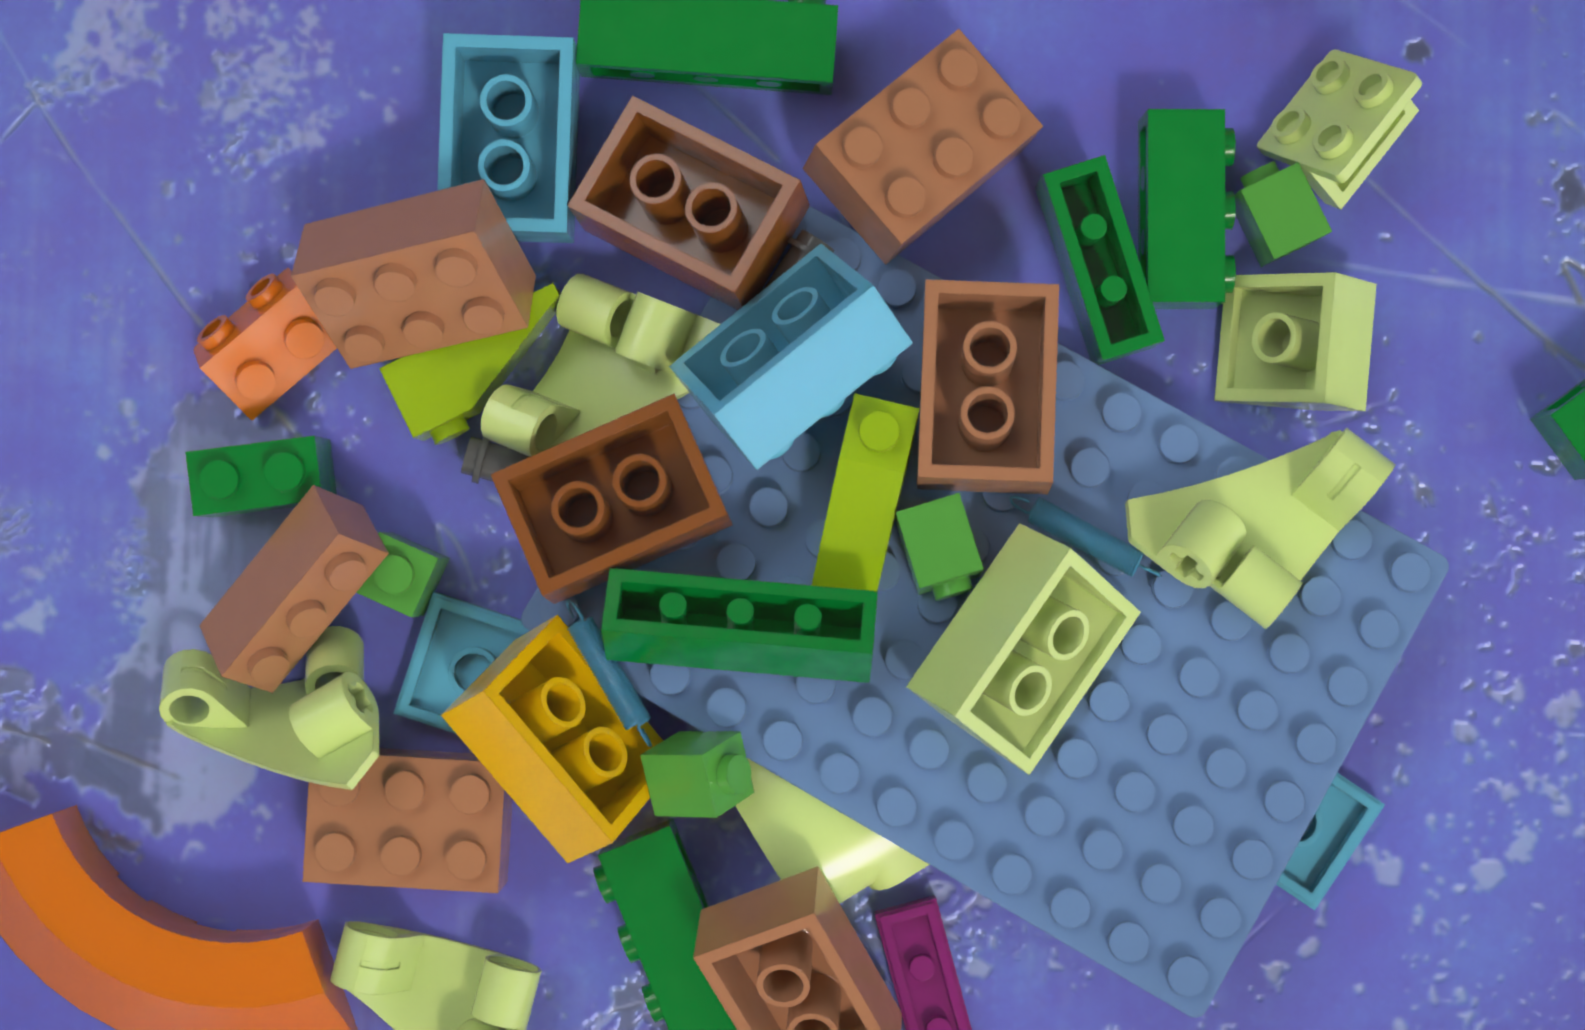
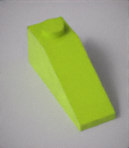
(454, 382)
(865, 494)

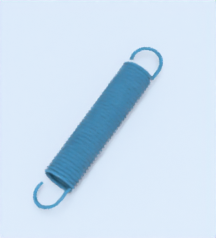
(1084, 536)
(608, 673)

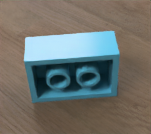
(515, 124)
(791, 355)

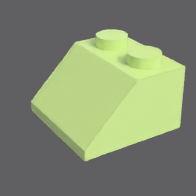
(1296, 341)

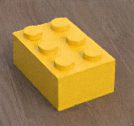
(555, 741)

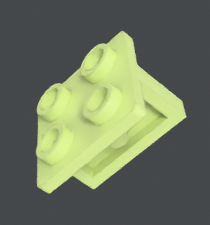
(1342, 123)

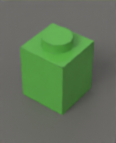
(1279, 212)
(939, 547)
(405, 576)
(697, 774)

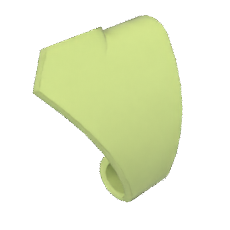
(605, 369)
(1259, 526)
(305, 729)
(807, 833)
(433, 980)

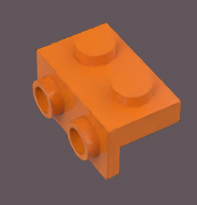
(263, 344)

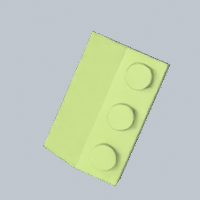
(1024, 647)

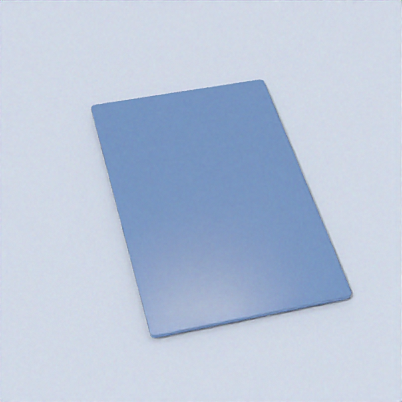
(1180, 766)

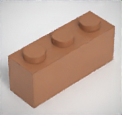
(292, 589)

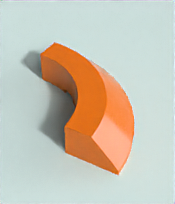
(144, 963)

